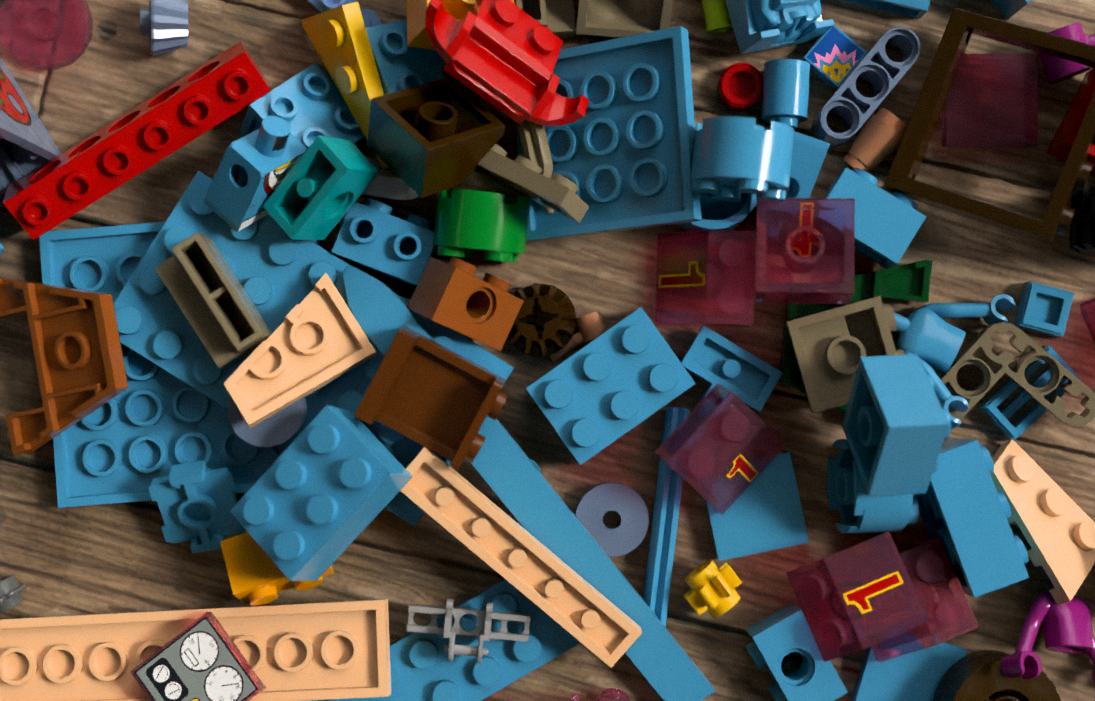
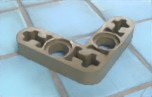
(996, 365)

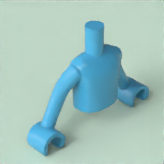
(939, 341)

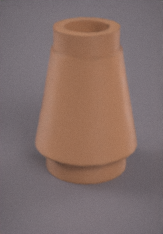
(875, 141)

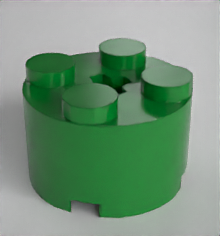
(483, 222)

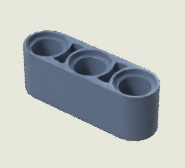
(880, 72)

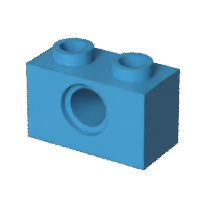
(787, 633)

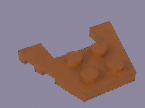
(74, 357)

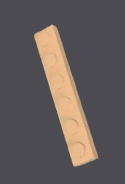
(519, 557)

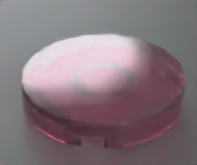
(46, 31)

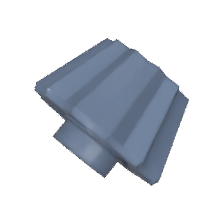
(165, 25)

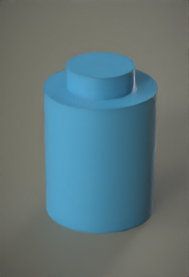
(785, 91)

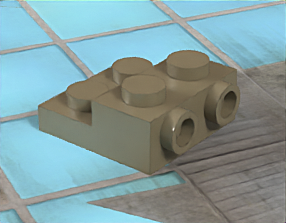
(831, 345)

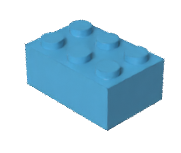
(610, 386)
(320, 494)
(972, 519)

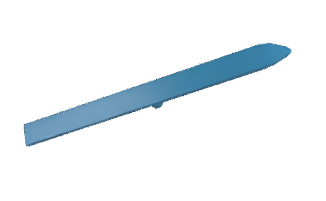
(542, 510)

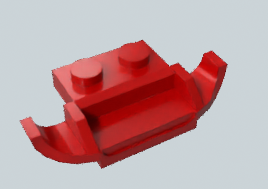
(504, 60)

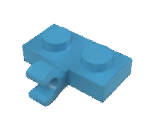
(729, 365)

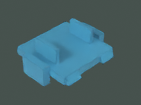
(196, 505)

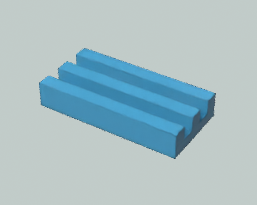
(999, 418)

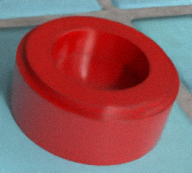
(740, 87)

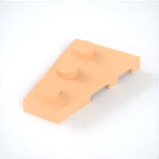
(302, 355)
(1049, 519)

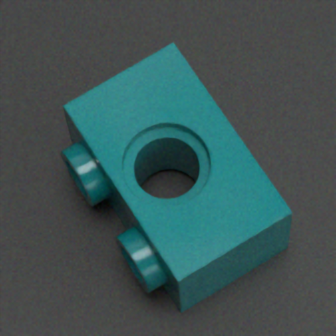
(320, 188)

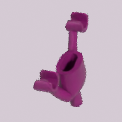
(1065, 630)

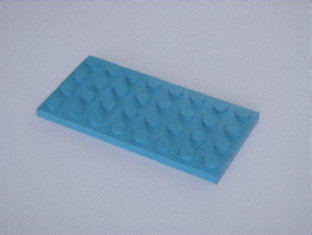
(276, 278)

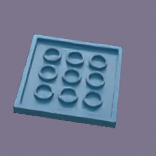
(634, 140)

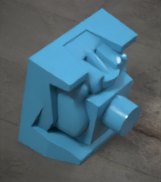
(776, 23)

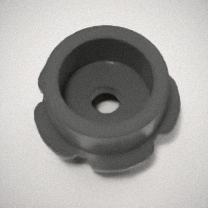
(10, 593)

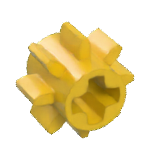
(712, 588)

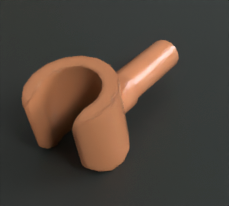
(590, 328)

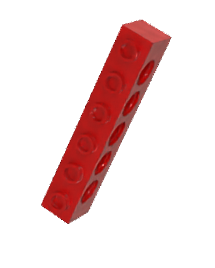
(136, 141)

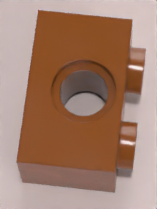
(466, 303)

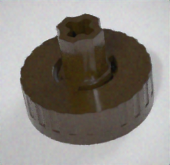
(981, 676)

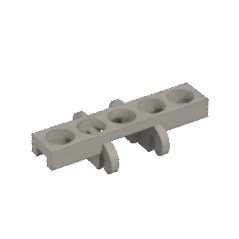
(450, 631)

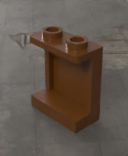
(433, 396)

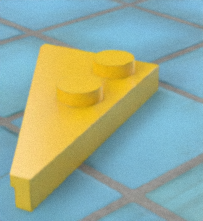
(347, 55)

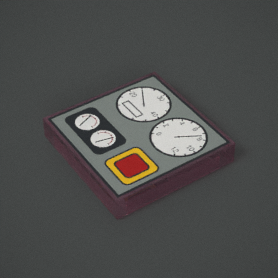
(199, 667)

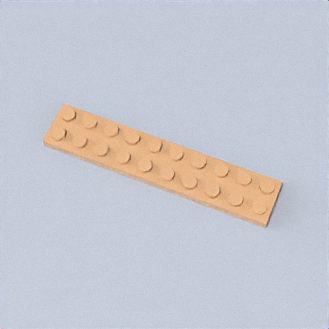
(292, 648)

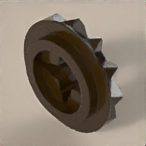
(556, 332)

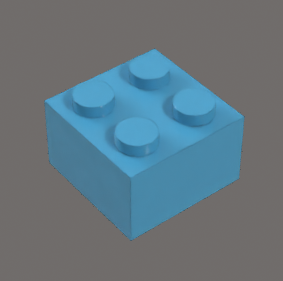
(895, 425)

